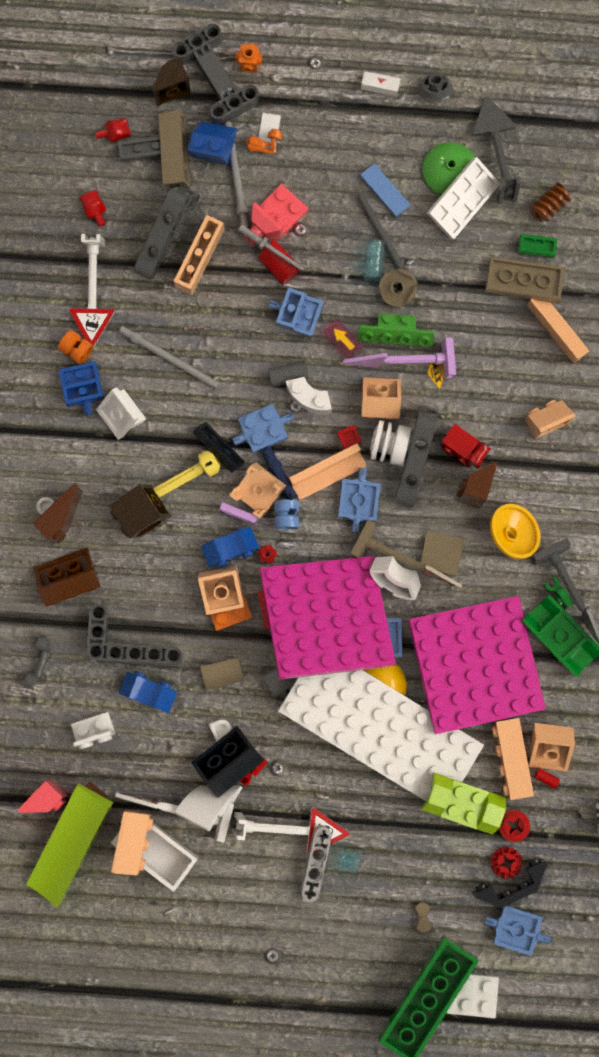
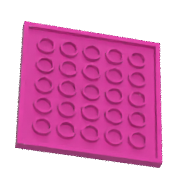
(326, 618)
(476, 665)

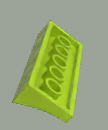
(69, 844)

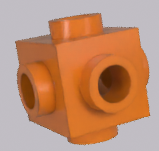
(249, 58)

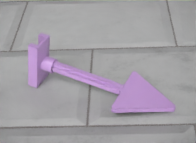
(446, 358)

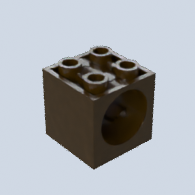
(139, 511)

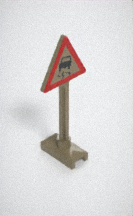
(366, 541)

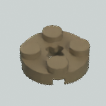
(387, 287)

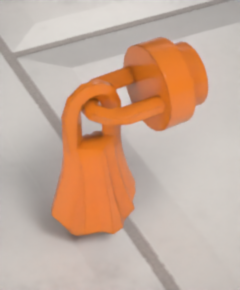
(255, 144)

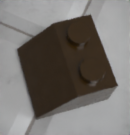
(171, 82)

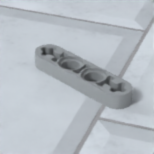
(315, 863)

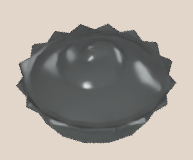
(435, 88)

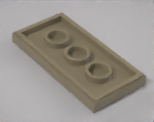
(524, 279)

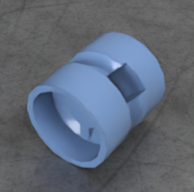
(286, 514)

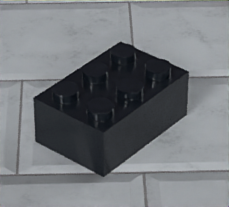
(227, 761)

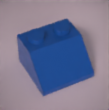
(212, 142)

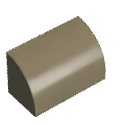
(222, 673)

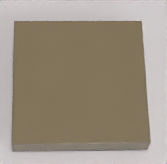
(442, 552)

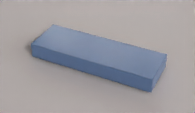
(385, 190)

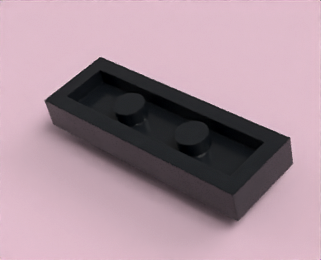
(218, 447)

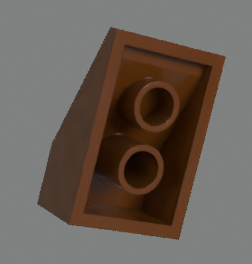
(58, 517)

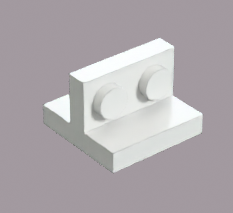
(120, 412)

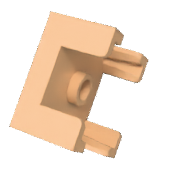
(258, 489)

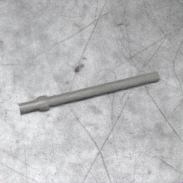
(241, 208)
(138, 339)

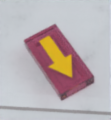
(343, 339)

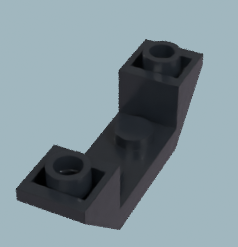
(535, 871)

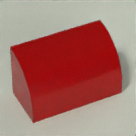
(277, 266)

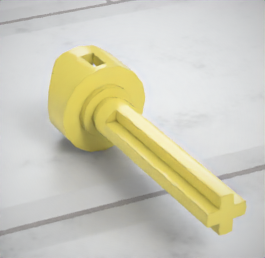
(190, 473)

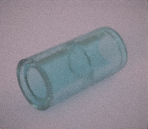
(374, 260)

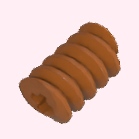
(550, 202)

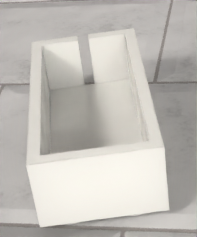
(166, 857)

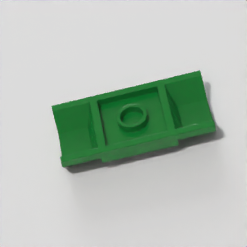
(561, 635)

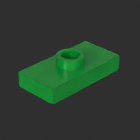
(537, 246)

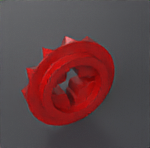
(523, 823)
(498, 858)

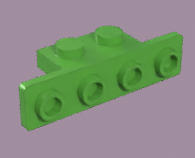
(396, 330)

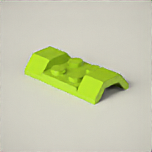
(465, 804)

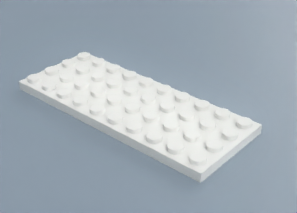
(380, 728)

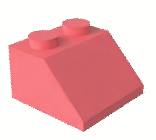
(45, 799)

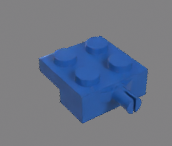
(81, 385)

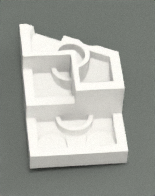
(203, 806)

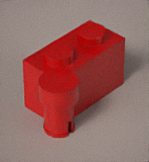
(464, 447)

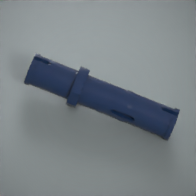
(277, 471)

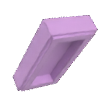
(238, 513)

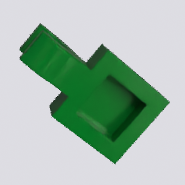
(562, 596)

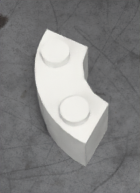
(307, 397)
(395, 578)

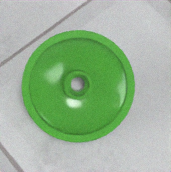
(436, 169)

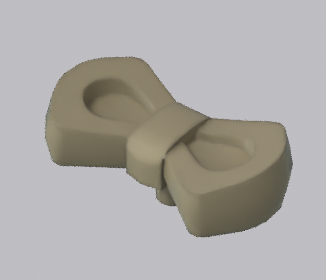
(422, 910)

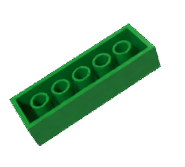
(428, 998)

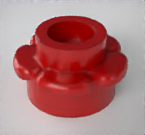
(262, 554)

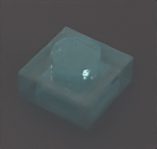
(348, 861)

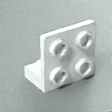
(93, 729)

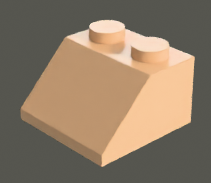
(381, 398)
(549, 418)
(221, 589)
(551, 747)

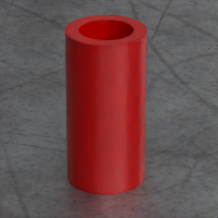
(547, 778)

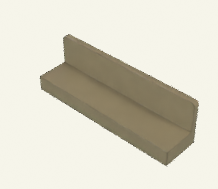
(174, 148)

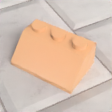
(132, 842)

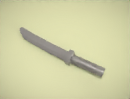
(263, 243)

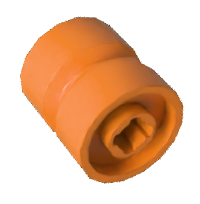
(69, 344)

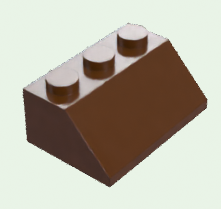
(477, 486)
(66, 577)

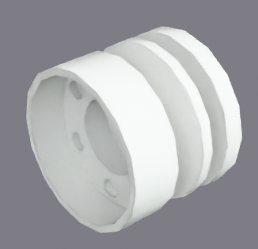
(390, 443)

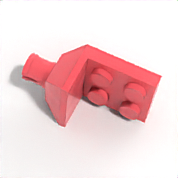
(276, 214)

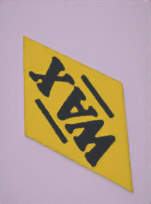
(435, 372)

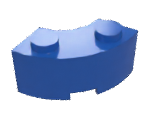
(230, 547)
(148, 692)

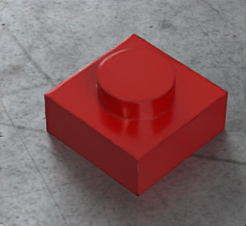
(349, 437)

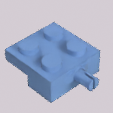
(298, 312)

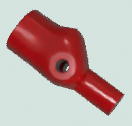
(115, 130)
(93, 206)

